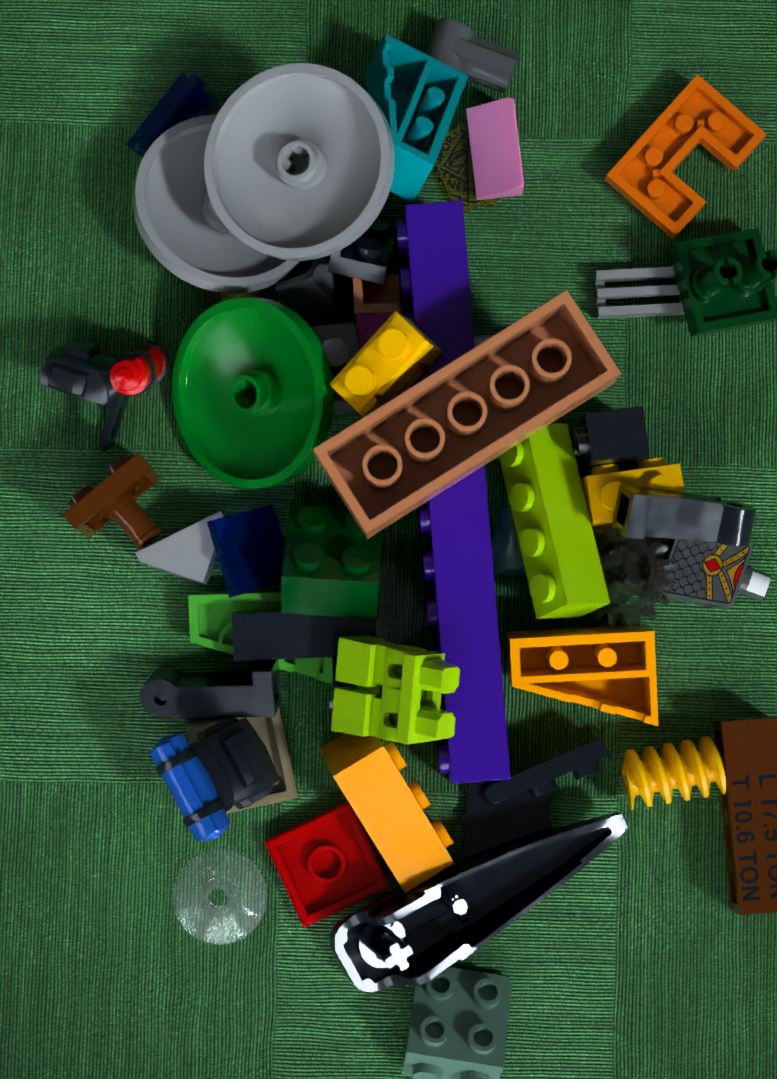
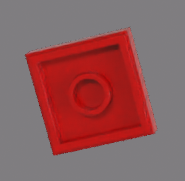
(327, 864)

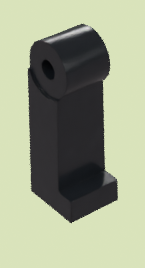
(681, 516)
(213, 694)

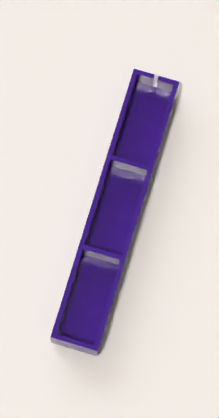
(458, 518)

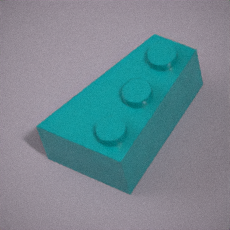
(418, 102)

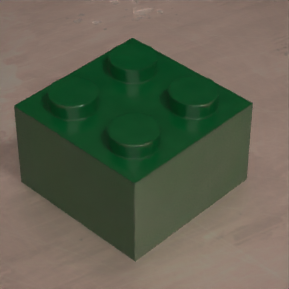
(329, 564)

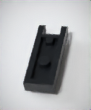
(542, 777)

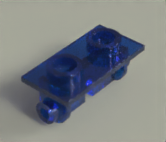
(181, 102)

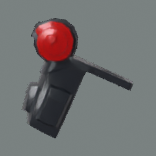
(105, 379)

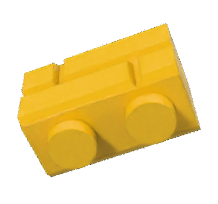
(385, 365)

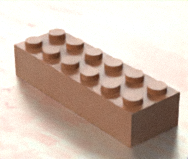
(466, 414)

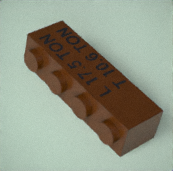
(750, 811)

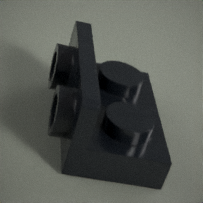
(367, 256)

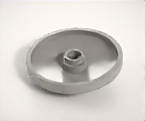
(299, 162)
(182, 225)

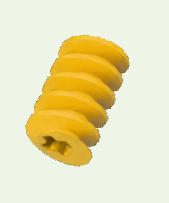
(672, 771)

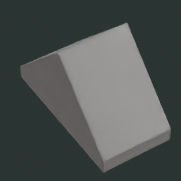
(184, 553)

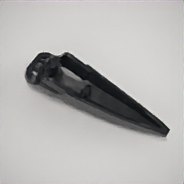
(457, 911)

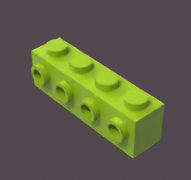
(554, 525)

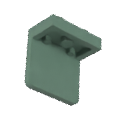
(458, 1026)

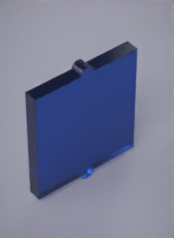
(248, 549)

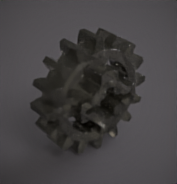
(640, 582)

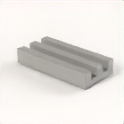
(633, 275)

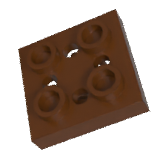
(116, 500)

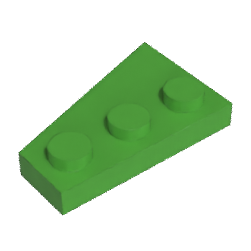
(212, 627)

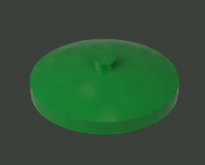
(252, 392)

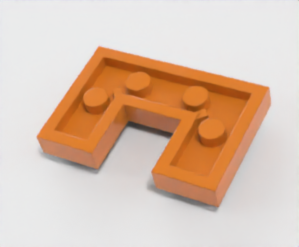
(692, 118)

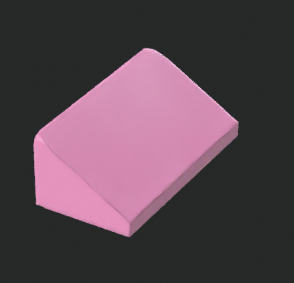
(495, 149)

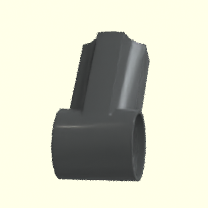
(479, 59)

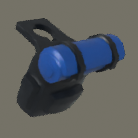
(215, 774)

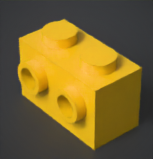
(603, 485)

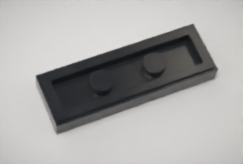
(292, 636)

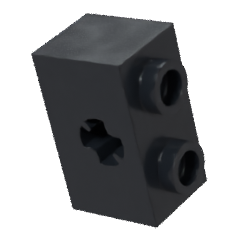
(611, 438)

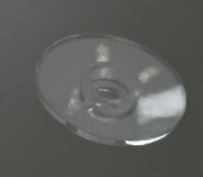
(237, 878)

